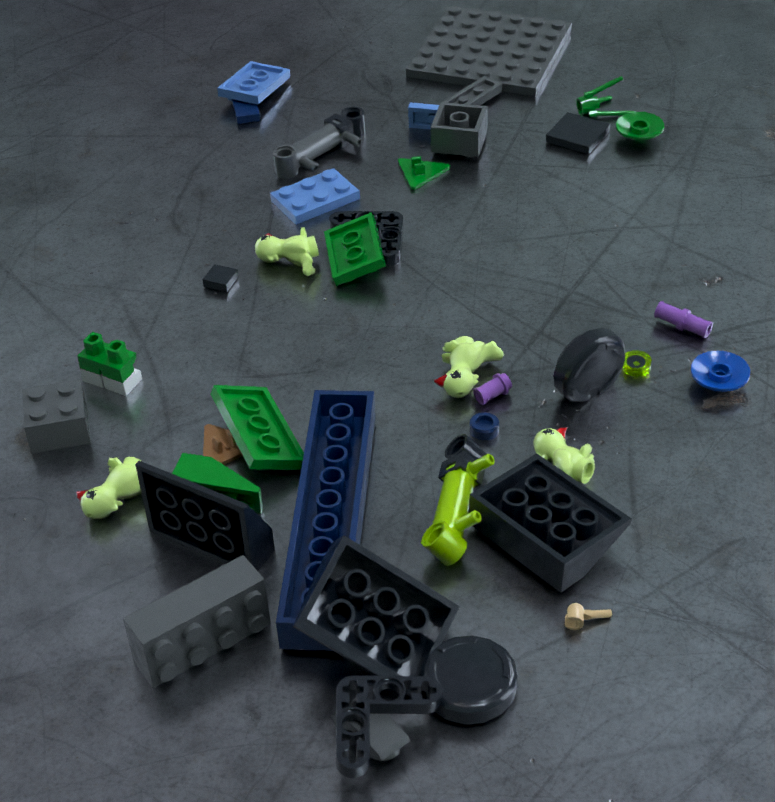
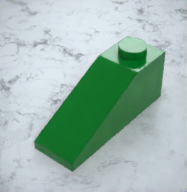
(219, 478)

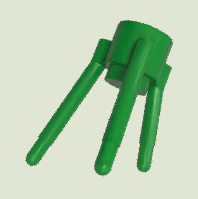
(589, 104)

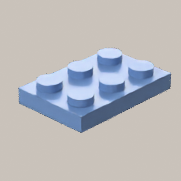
(253, 82)
(314, 196)

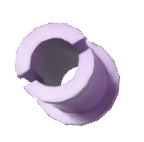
(498, 385)

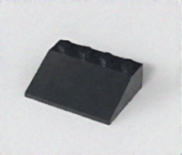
(203, 518)
(547, 520)
(373, 612)

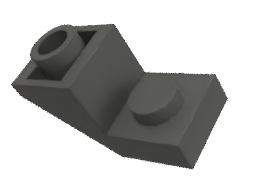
(385, 734)

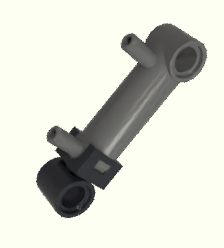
(337, 131)

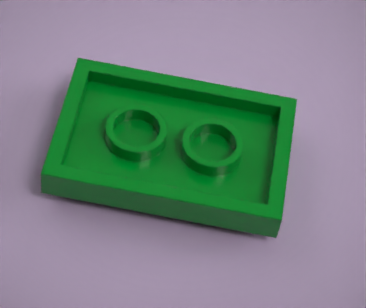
(354, 249)

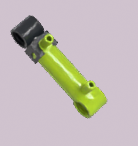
(460, 476)

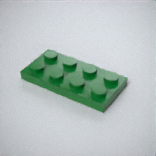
(258, 427)

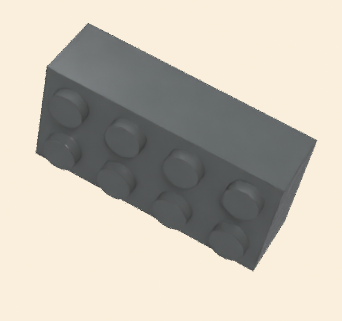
(197, 621)

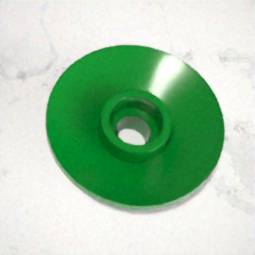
(640, 125)

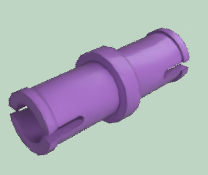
(683, 319)

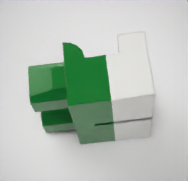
(108, 364)

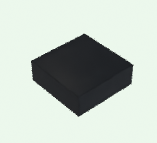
(220, 278)

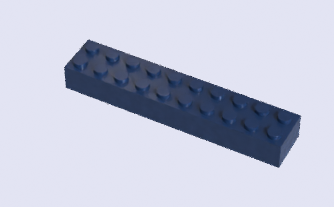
(328, 498)

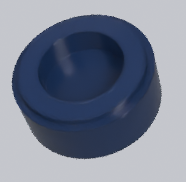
(484, 426)

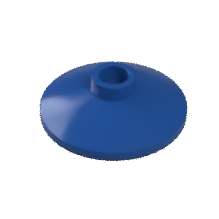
(720, 371)

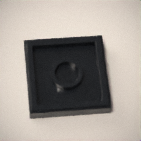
(578, 133)

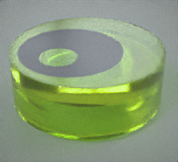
(637, 363)

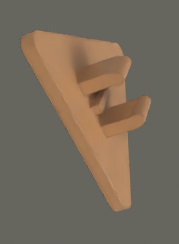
(220, 444)

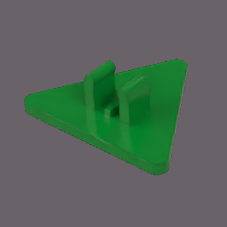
(420, 172)

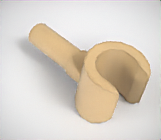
(576, 615)

